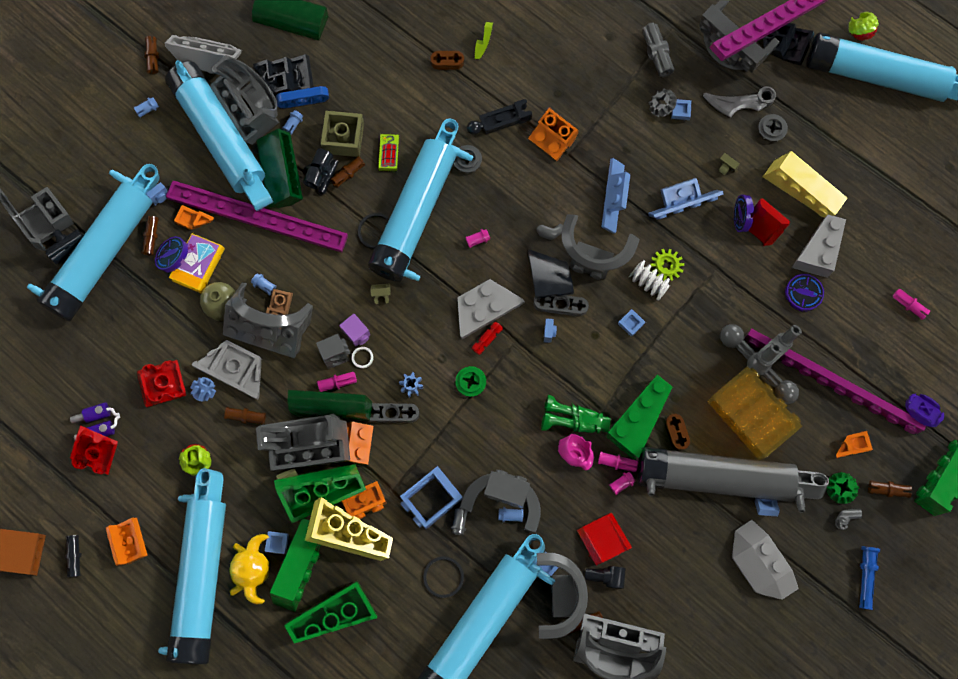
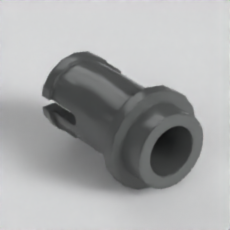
(459, 522)

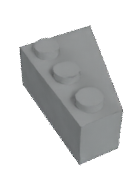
(823, 248)

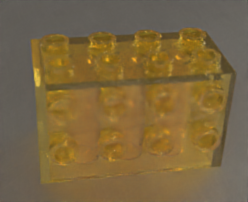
(755, 413)

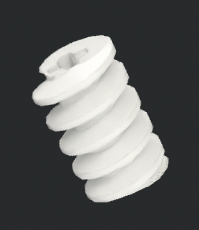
(650, 279)

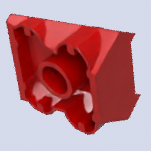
(767, 223)
(161, 383)
(93, 451)
(604, 539)

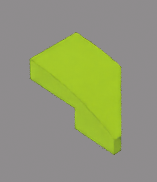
(481, 45)

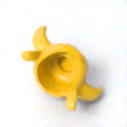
(249, 569)

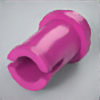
(478, 238)
(622, 483)

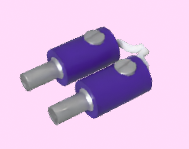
(95, 413)

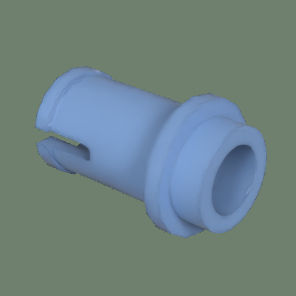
(146, 107)
(293, 121)
(262, 283)
(510, 515)

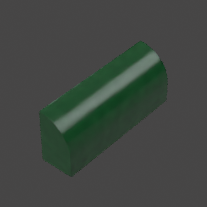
(291, 16)
(280, 168)
(325, 403)

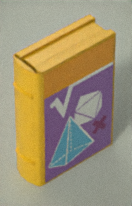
(199, 264)

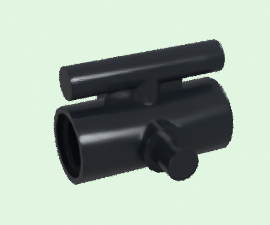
(320, 171)
(64, 245)

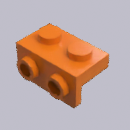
(359, 442)
(365, 501)
(126, 542)

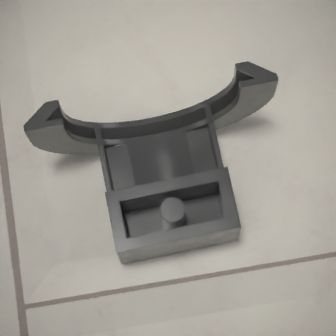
(41, 218)
(590, 258)
(508, 490)
(568, 595)

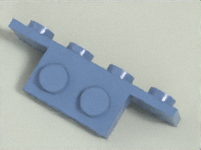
(615, 195)
(681, 196)

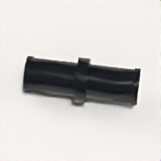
(73, 555)

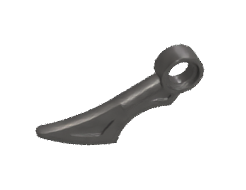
(730, 105)

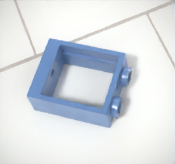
(445, 483)

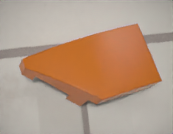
(192, 219)
(855, 444)

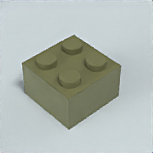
(342, 133)

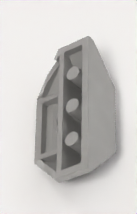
(201, 51)
(762, 562)

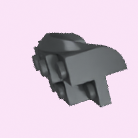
(618, 649)

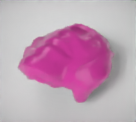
(576, 451)

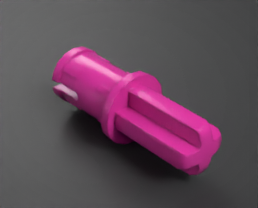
(910, 303)
(337, 381)
(618, 462)

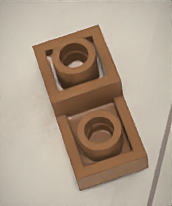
(280, 302)

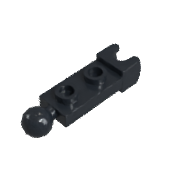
(501, 118)

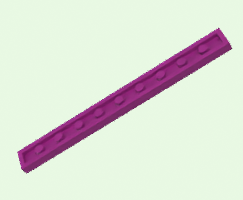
(762, 27)
(263, 218)
(840, 385)

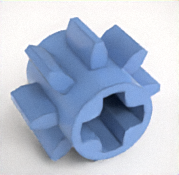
(412, 379)
(203, 389)

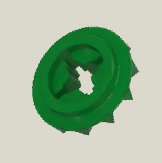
(467, 373)
(834, 491)

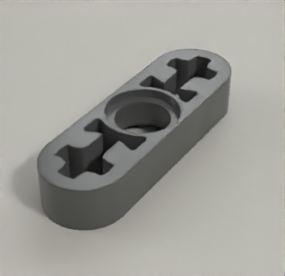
(574, 310)
(405, 408)

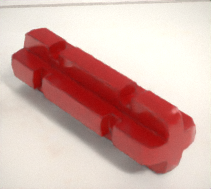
(487, 338)

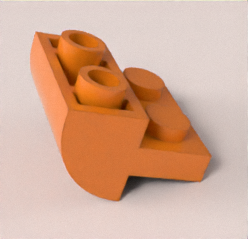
(553, 134)

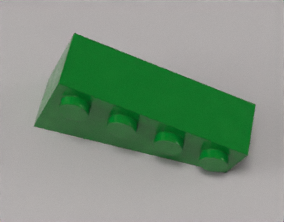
(637, 422)
(941, 484)
(333, 485)
(295, 570)
(338, 611)

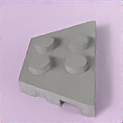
(484, 305)
(233, 367)

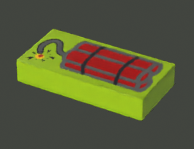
(388, 152)

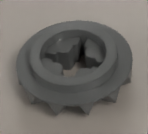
(661, 109)
(779, 124)
(461, 165)

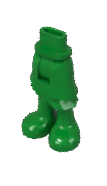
(582, 418)

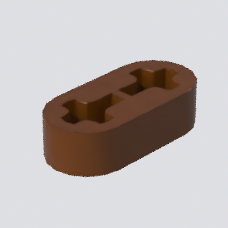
(447, 60)
(672, 433)

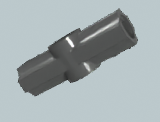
(658, 50)

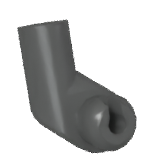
(549, 233)
(845, 516)

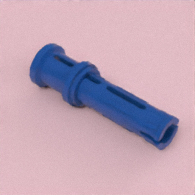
(869, 566)

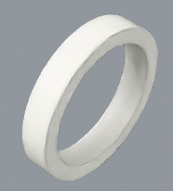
(358, 349)

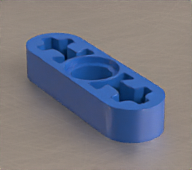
(302, 97)

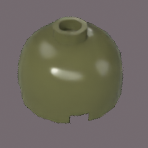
(214, 299)

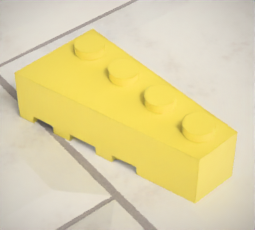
(805, 184)
(344, 532)

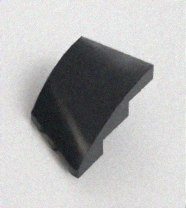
(792, 43)
(286, 73)
(549, 276)

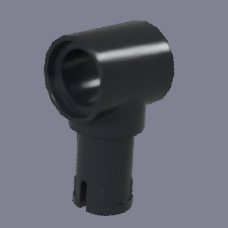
(611, 576)

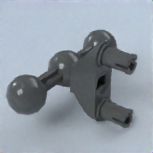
(762, 361)

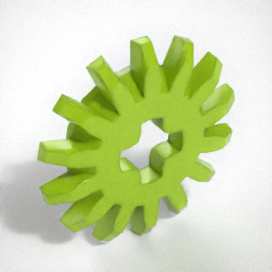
(668, 257)

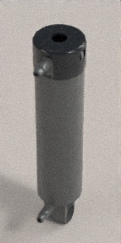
(728, 476)

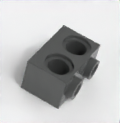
(333, 351)

